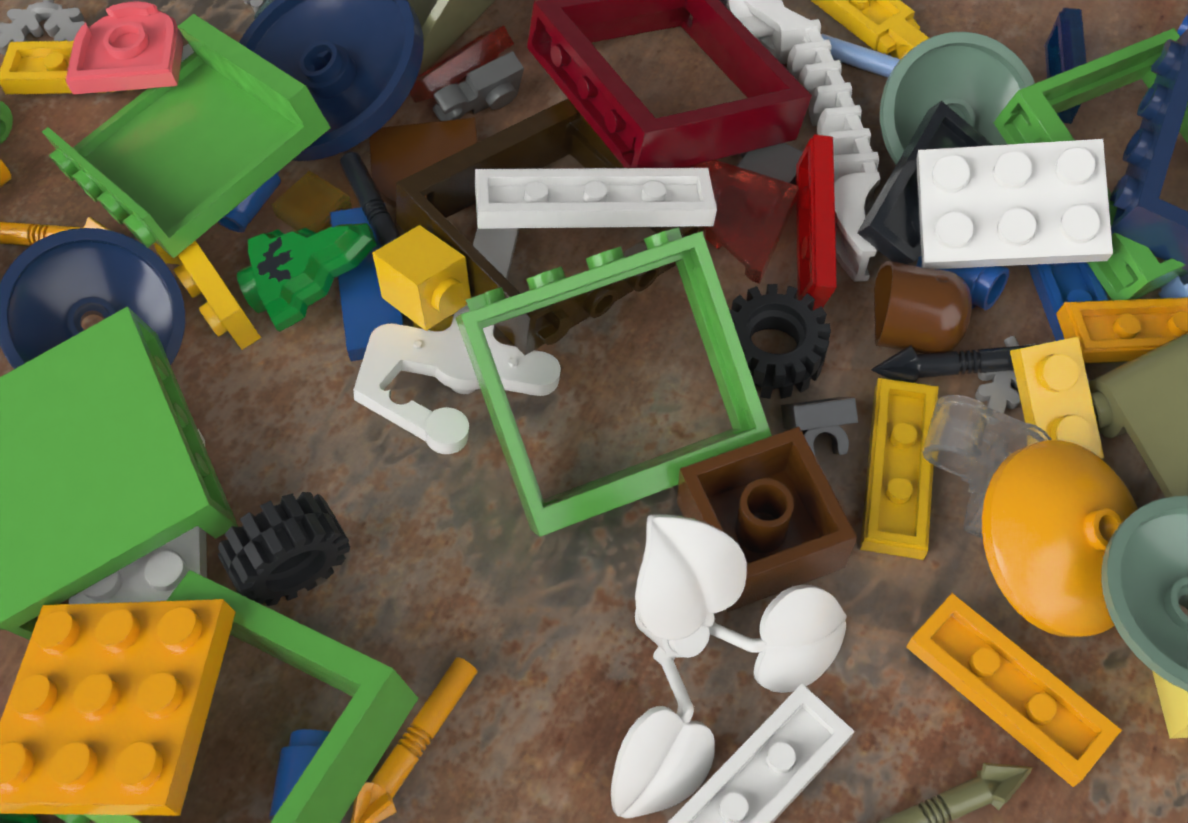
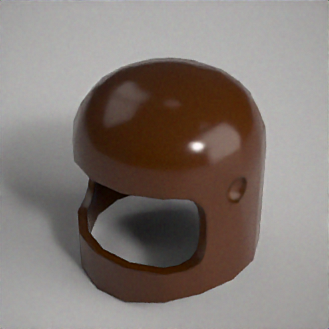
(920, 308)

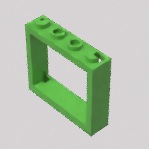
(1034, 119)
(655, 474)
(361, 732)

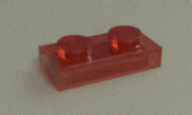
(464, 60)

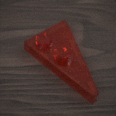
(748, 214)

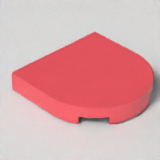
(126, 51)

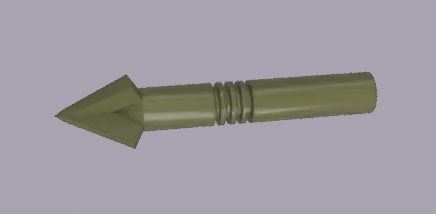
(993, 786)

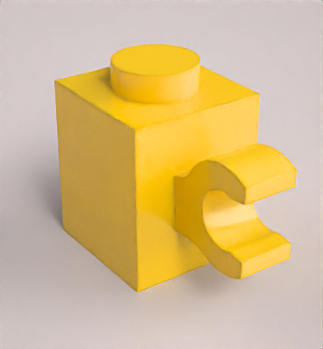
(423, 278)

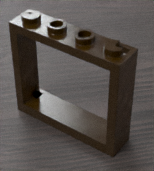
(524, 145)

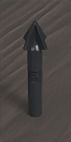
(369, 198)
(910, 366)

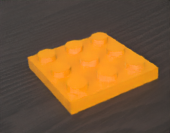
(111, 707)

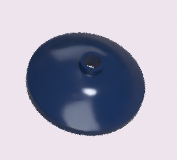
(84, 275)

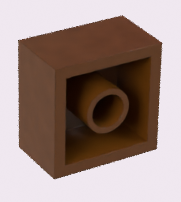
(774, 508)

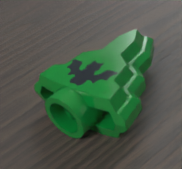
(299, 268)

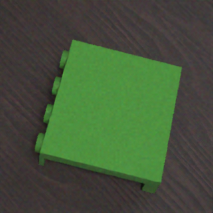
(195, 148)
(95, 466)

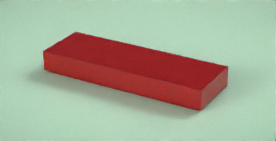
(816, 221)

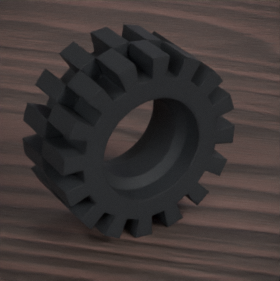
(792, 317)
(283, 548)

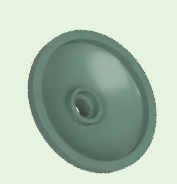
(961, 69)
(1147, 581)

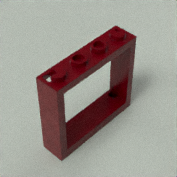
(770, 115)

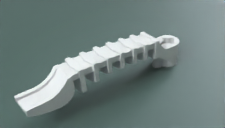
(809, 59)

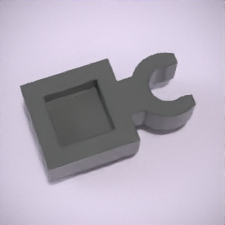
(487, 86)

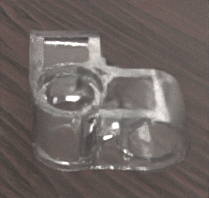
(973, 443)

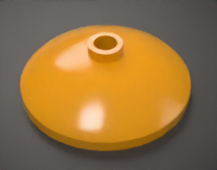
(1048, 534)

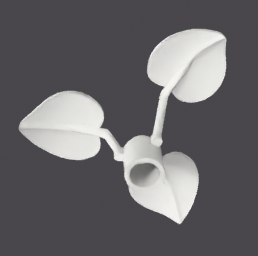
(681, 582)

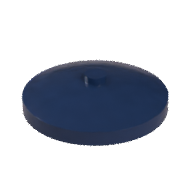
(349, 55)

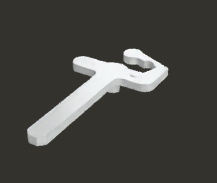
(444, 356)

